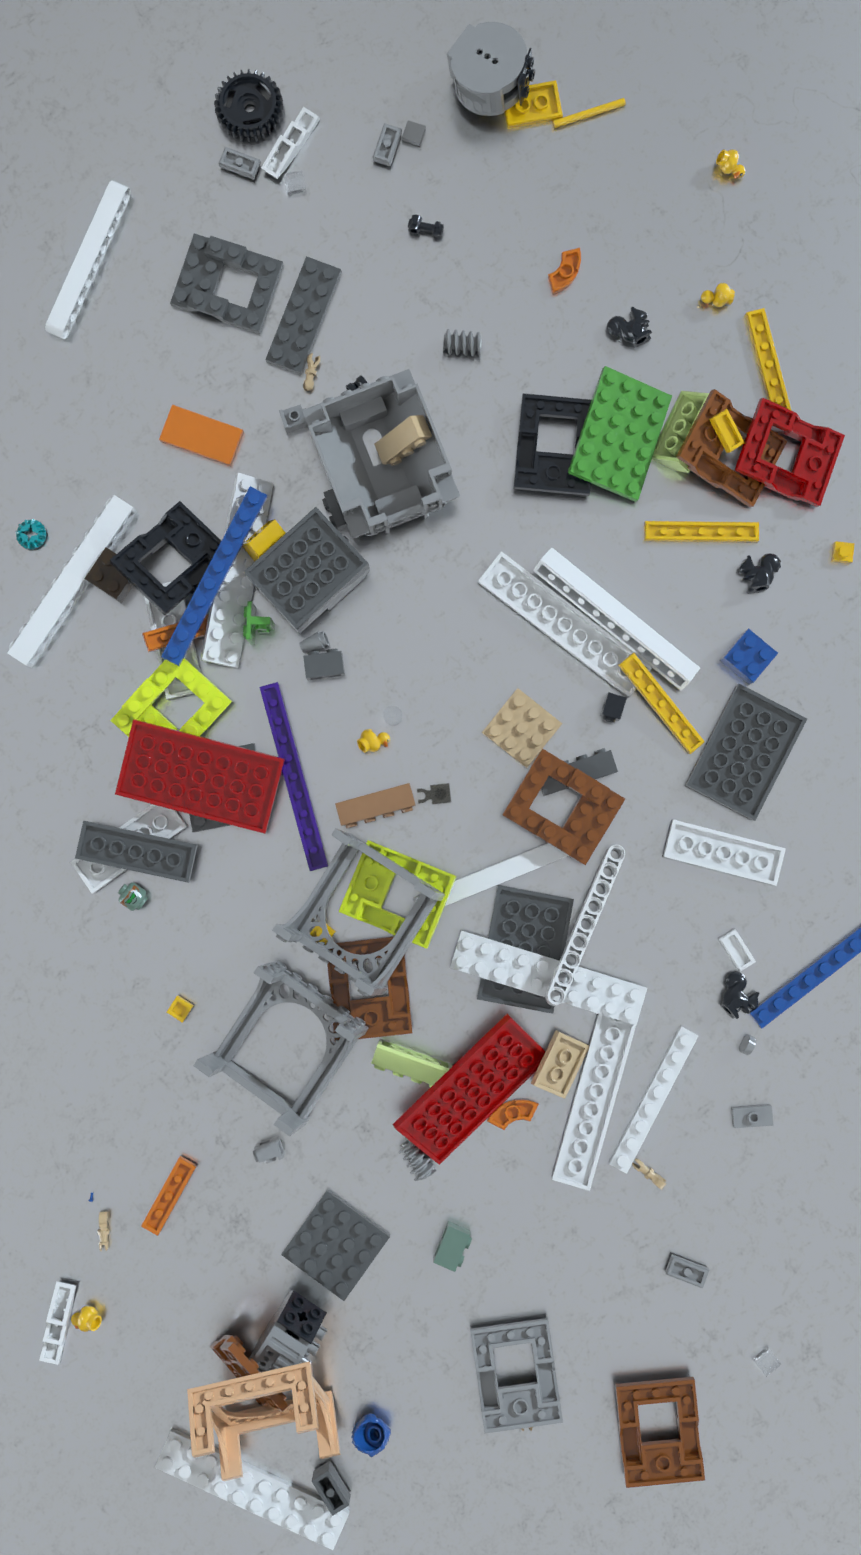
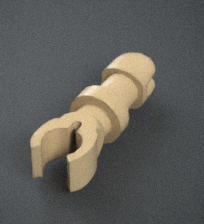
(308, 383)
(649, 1174)
(103, 1231)

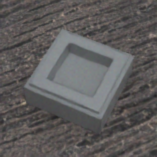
(413, 133)

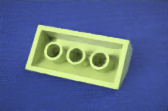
(677, 428)
(409, 1063)

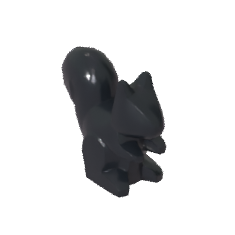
(631, 331)
(761, 575)
(735, 999)

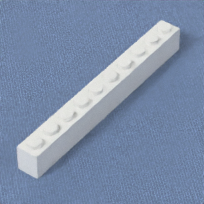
(71, 583)
(616, 619)

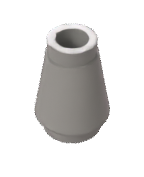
(315, 642)

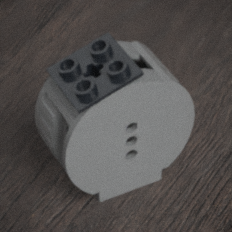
(490, 68)

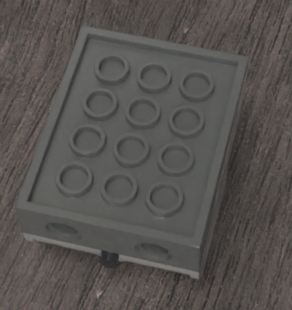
(308, 570)

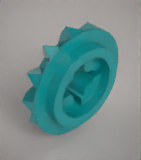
(35, 541)

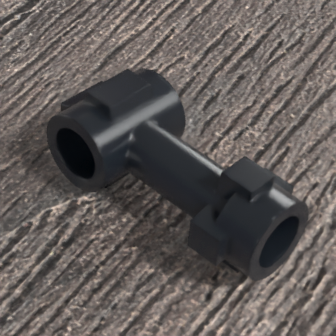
(415, 225)

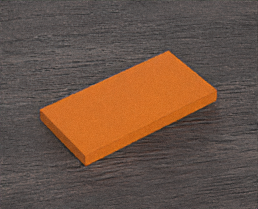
(201, 435)

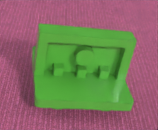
(254, 623)

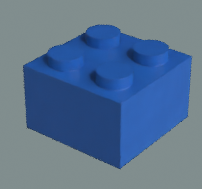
(749, 656)

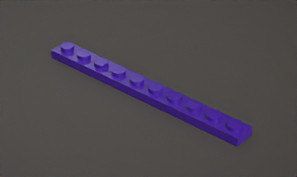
(294, 776)

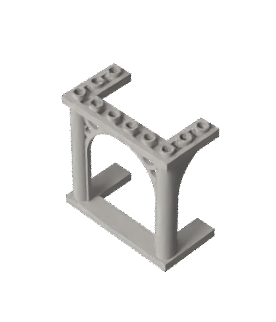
(299, 926)
(349, 1030)

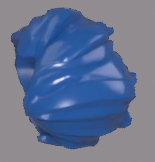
(370, 1435)

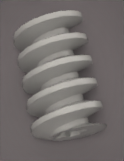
(462, 342)
(417, 1160)

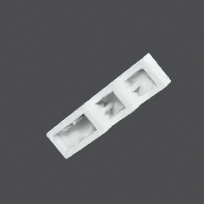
(290, 143)
(57, 1322)

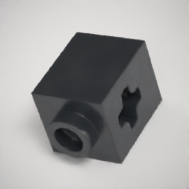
(613, 707)

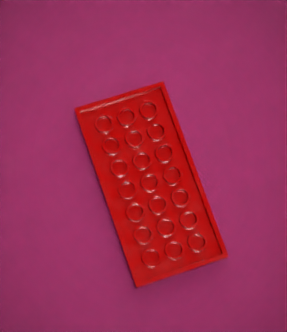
(199, 776)
(471, 1090)

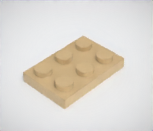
(560, 1064)

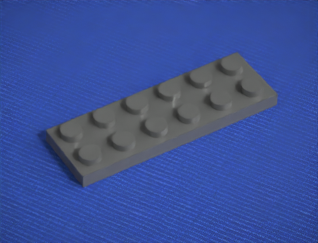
(303, 315)
(136, 851)

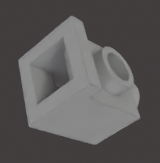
(293, 424)
(268, 1151)

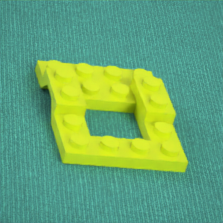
(140, 703)
(372, 884)

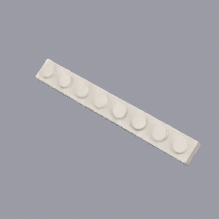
(653, 1099)

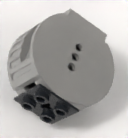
(290, 1334)

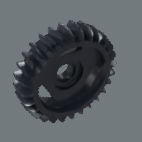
(246, 93)

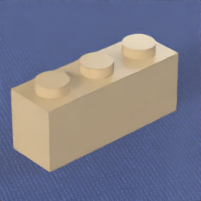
(403, 440)

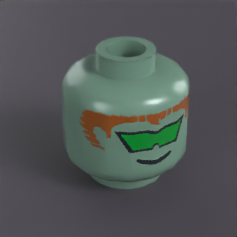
(132, 896)

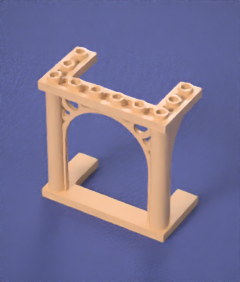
(309, 1409)

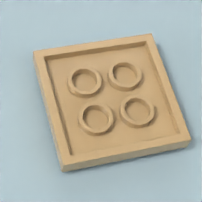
(522, 728)

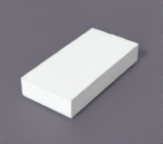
(736, 950)

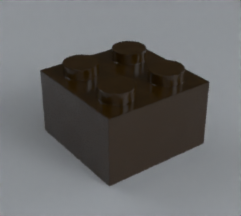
(108, 578)

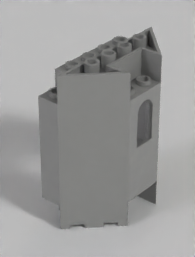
(380, 494)

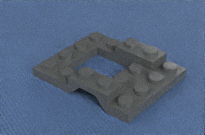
(202, 273)

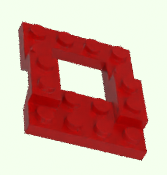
(813, 462)

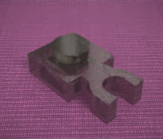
(438, 794)

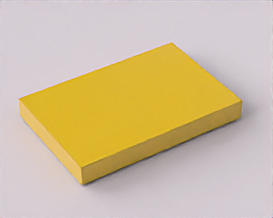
(539, 107)

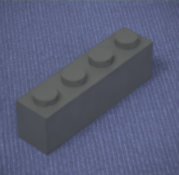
(595, 766)

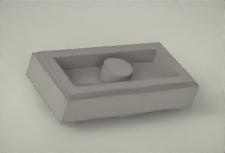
(387, 144)
(239, 163)
(752, 1116)
(687, 1271)

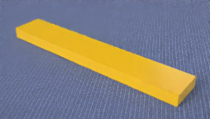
(767, 357)
(701, 531)
(661, 703)

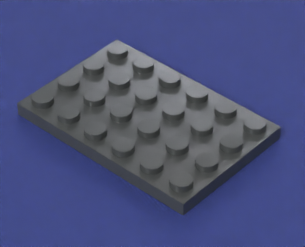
(746, 752)
(531, 923)

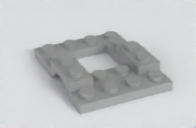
(518, 1404)

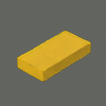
(726, 431)

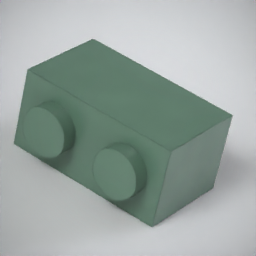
(452, 1246)

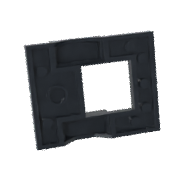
(545, 469)
(188, 537)

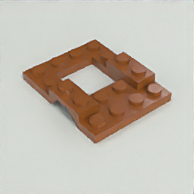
(703, 449)
(587, 820)
(382, 1014)
(231, 1353)
(660, 1460)

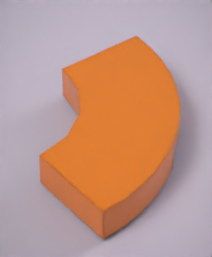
(566, 271)
(513, 1110)

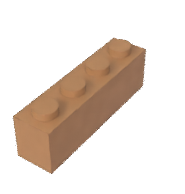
(375, 804)

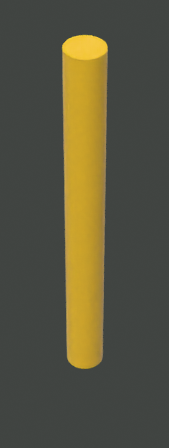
(589, 113)

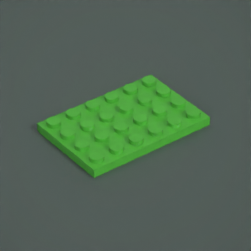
(620, 434)

